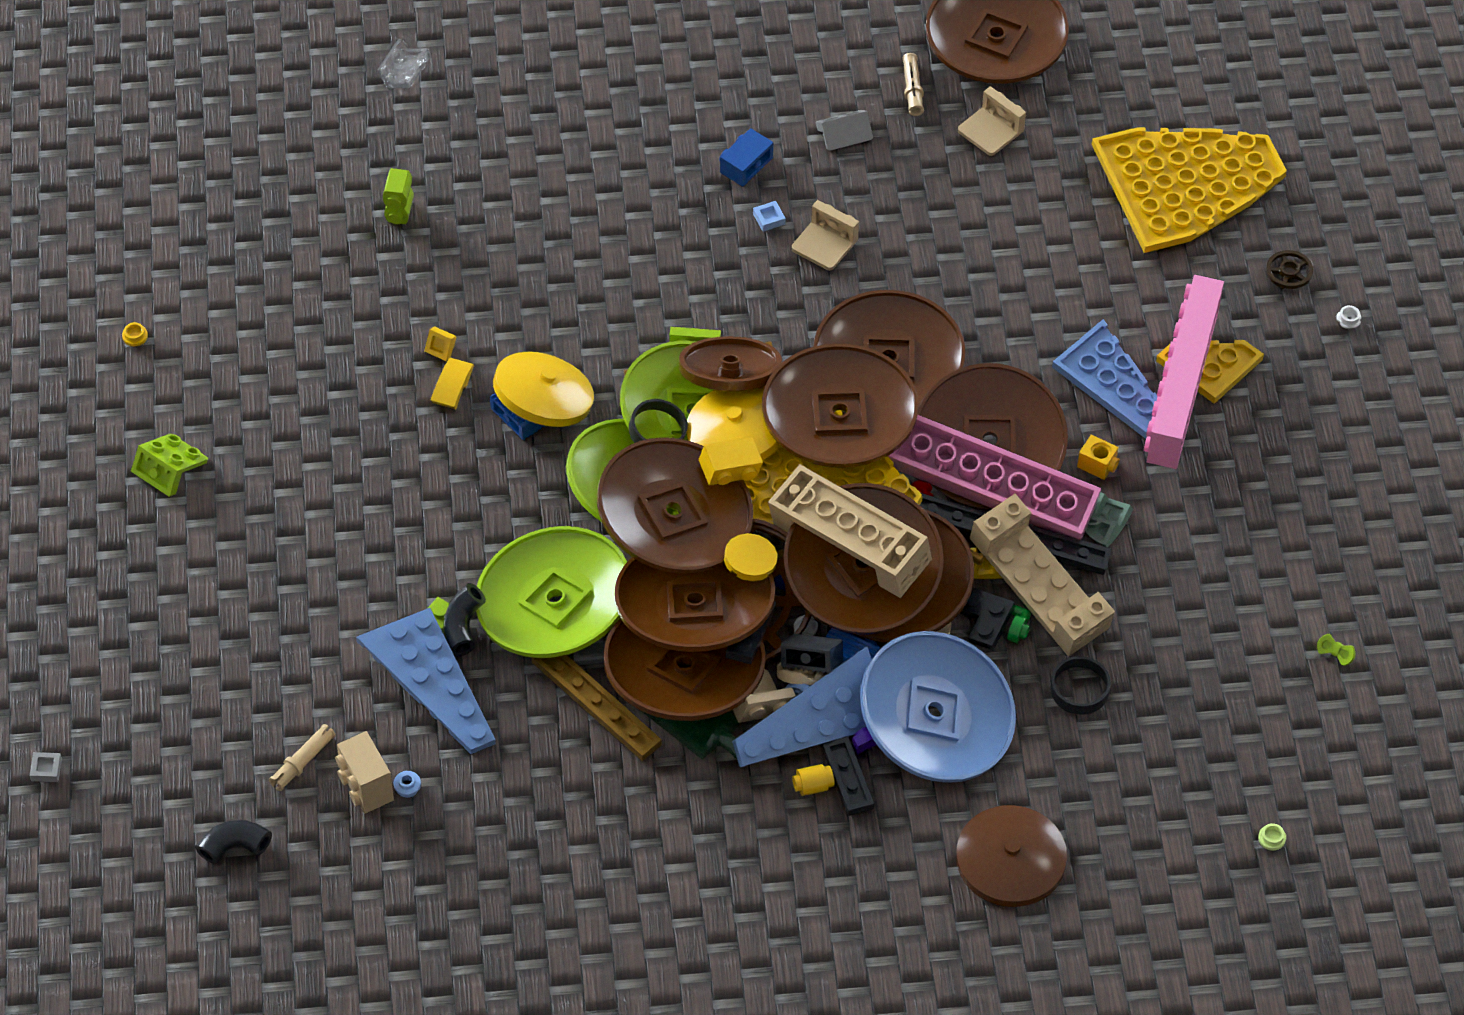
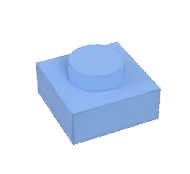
(769, 216)

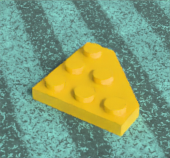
(1223, 366)

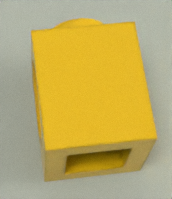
(1090, 456)

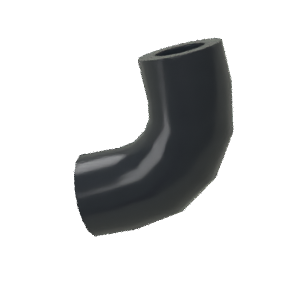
(458, 618)
(230, 835)

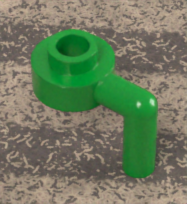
(1019, 627)

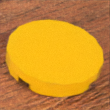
(750, 557)

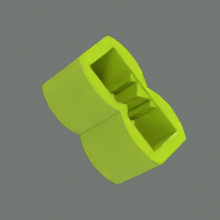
(398, 196)

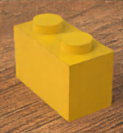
(730, 461)

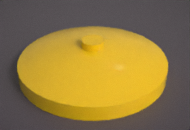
(543, 389)
(731, 416)

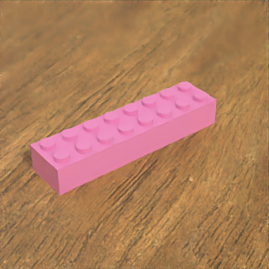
(1183, 371)
(994, 474)

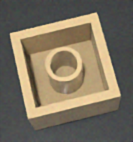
(364, 772)

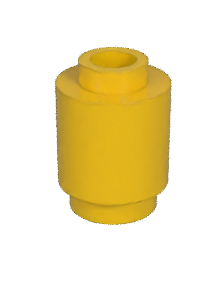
(813, 779)

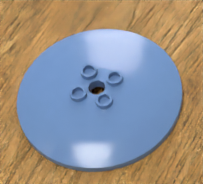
(957, 680)

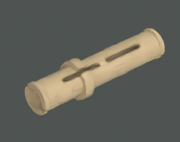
(915, 103)
(294, 765)

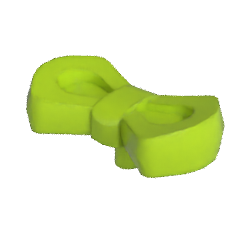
(1345, 653)

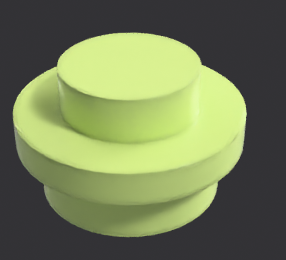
(1272, 837)

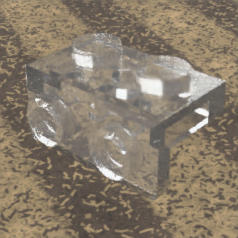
(403, 65)

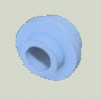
(407, 790)

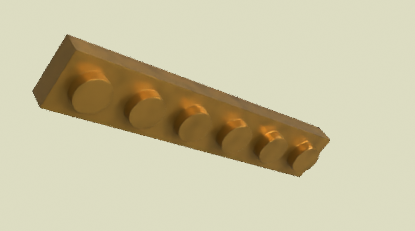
(600, 704)

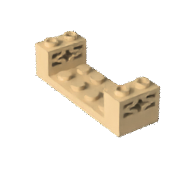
(854, 526)
(1038, 577)

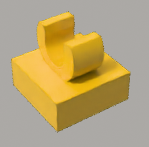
(440, 343)

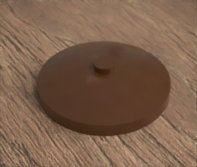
(729, 363)
(1011, 856)

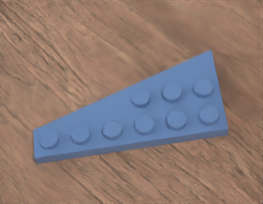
(1109, 377)
(427, 669)
(815, 716)

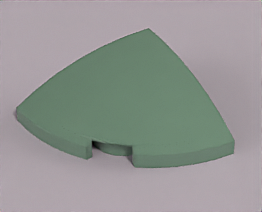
(1107, 520)

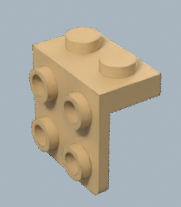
(994, 124)
(827, 236)
(763, 701)

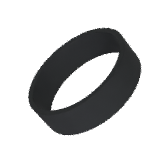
(661, 405)
(1083, 662)

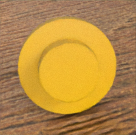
(134, 334)

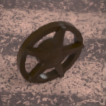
(1289, 269)

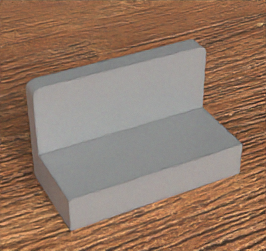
(845, 129)

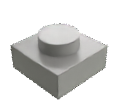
(45, 767)

